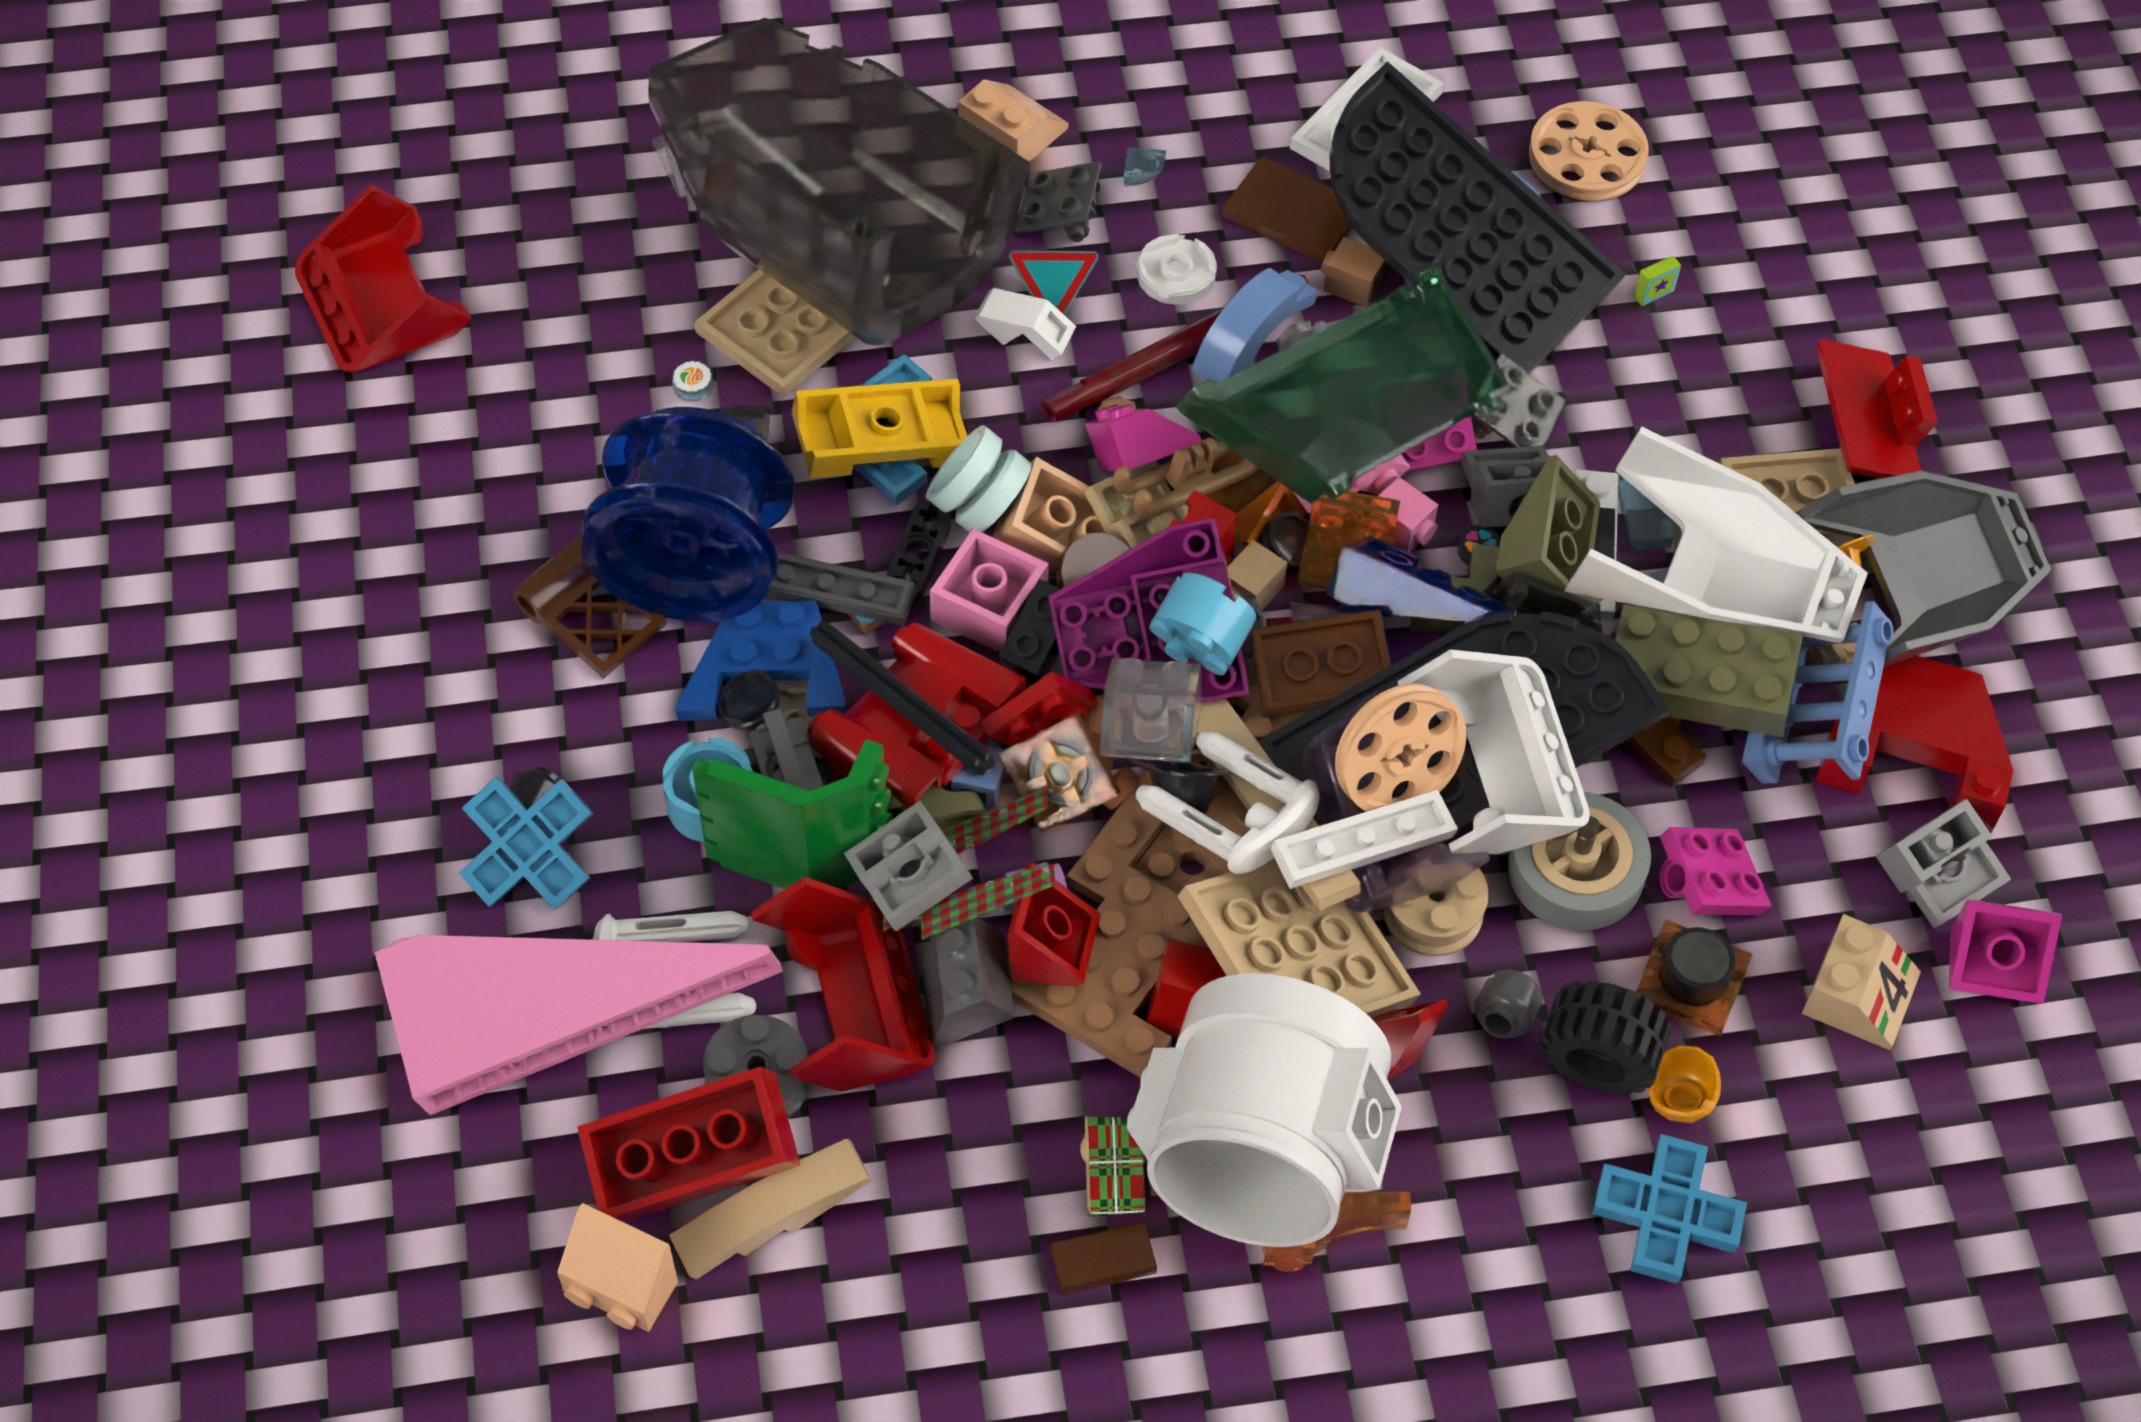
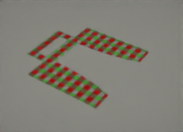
(995, 893)

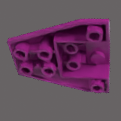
(1114, 606)

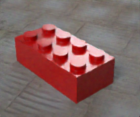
(689, 1145)

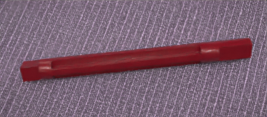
(1129, 370)

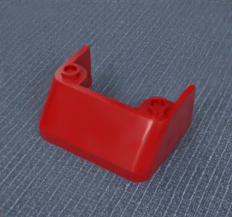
(864, 983)

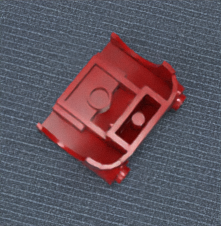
(946, 675)

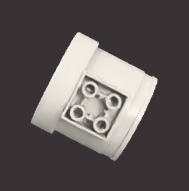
(1266, 1110)

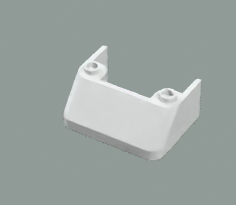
(1515, 747)

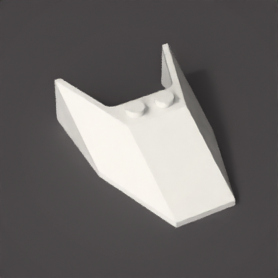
(1738, 551)

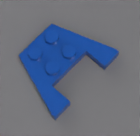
(766, 639)

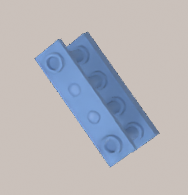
(1767, 753)

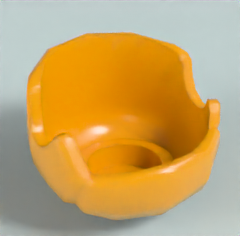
(1686, 1084)

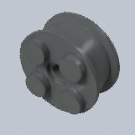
(755, 1043)

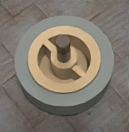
(1585, 875)

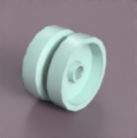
(979, 480)

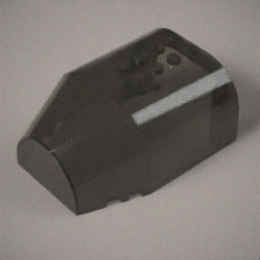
(837, 176)

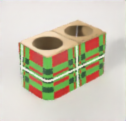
(1113, 1168)

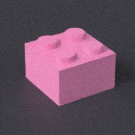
(985, 589)

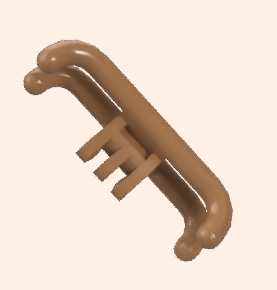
(1186, 472)

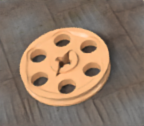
(1602, 155)
(1390, 741)

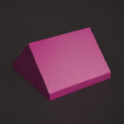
(2003, 950)

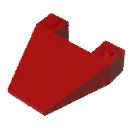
(1940, 721)

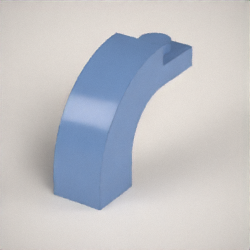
(1249, 321)

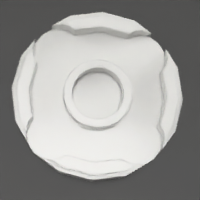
(1176, 269)

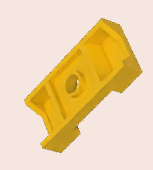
(841, 426)

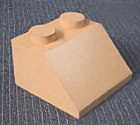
(1011, 118)
(616, 1269)

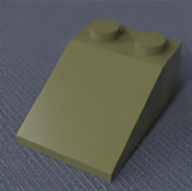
(1550, 528)

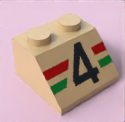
(1863, 983)

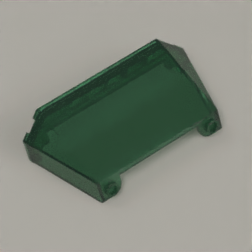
(1355, 391)

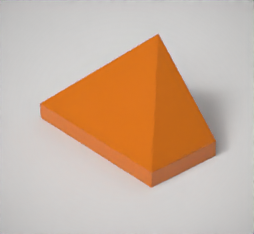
(1263, 509)

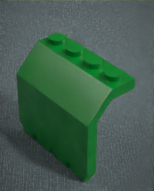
(787, 831)

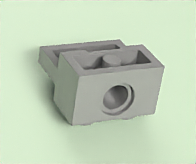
(1922, 854)
(908, 866)

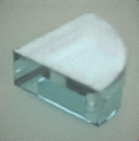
(1143, 165)

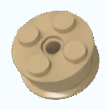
(1441, 920)

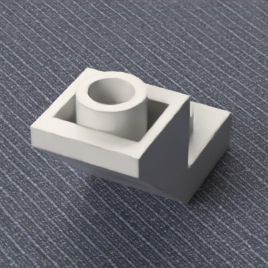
(1013, 314)

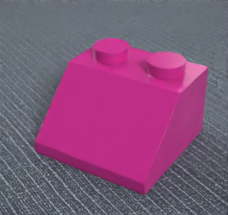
(1135, 437)

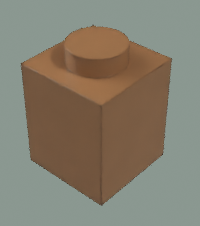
(1353, 272)

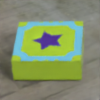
(1657, 280)

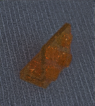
(1340, 524)

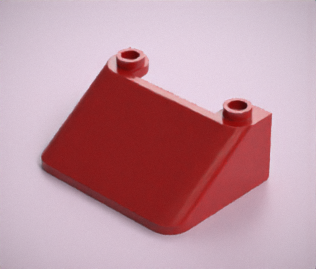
(367, 287)

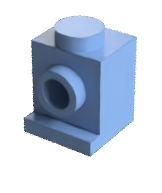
(986, 786)

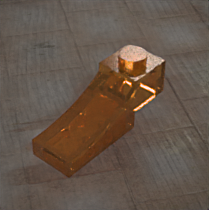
(1357, 1215)

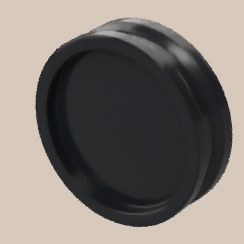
(1287, 538)
(747, 698)

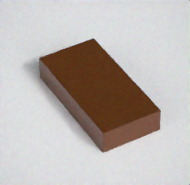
(1103, 1258)

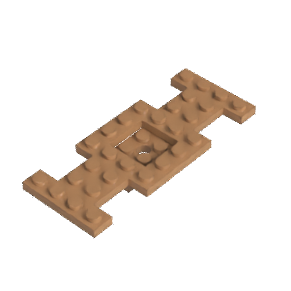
(1138, 913)

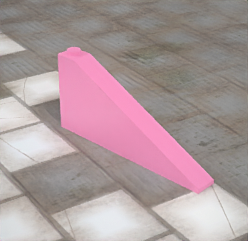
(507, 1007)

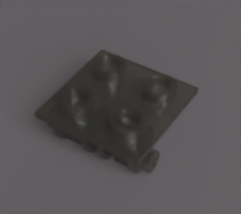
(1526, 409)

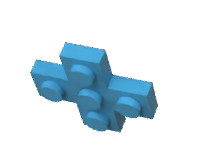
(526, 843)
(1669, 1208)

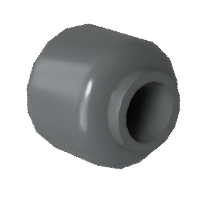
(1508, 1003)

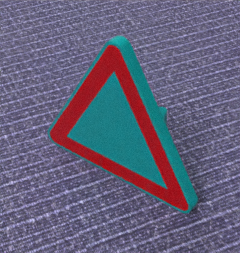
(1054, 274)

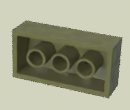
(1714, 667)

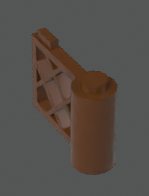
(560, 588)

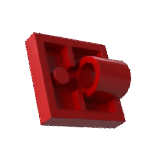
(1038, 708)

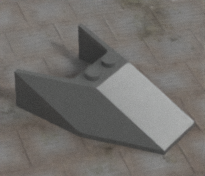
(1942, 552)

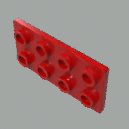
(1876, 408)

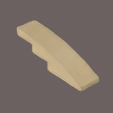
(769, 1207)

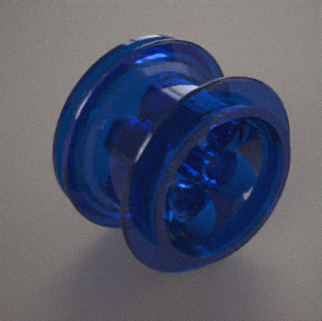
(687, 514)

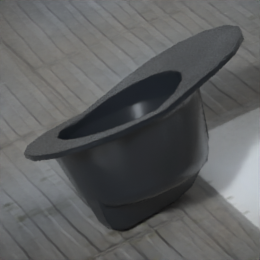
(1184, 780)

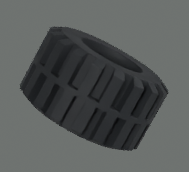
(1605, 1037)

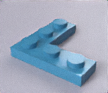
(904, 477)

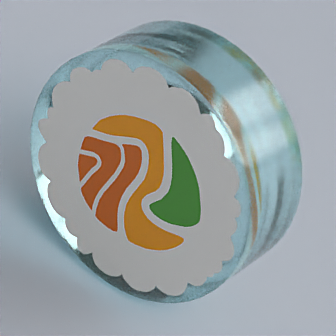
(692, 380)

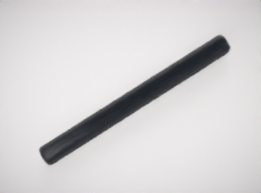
(903, 698)

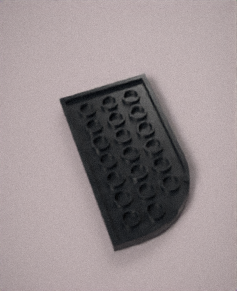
(1439, 197)
(1590, 676)

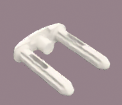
(1266, 825)
(686, 929)

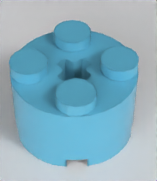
(1202, 622)
(679, 780)

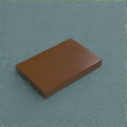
(1288, 209)
(1316, 659)

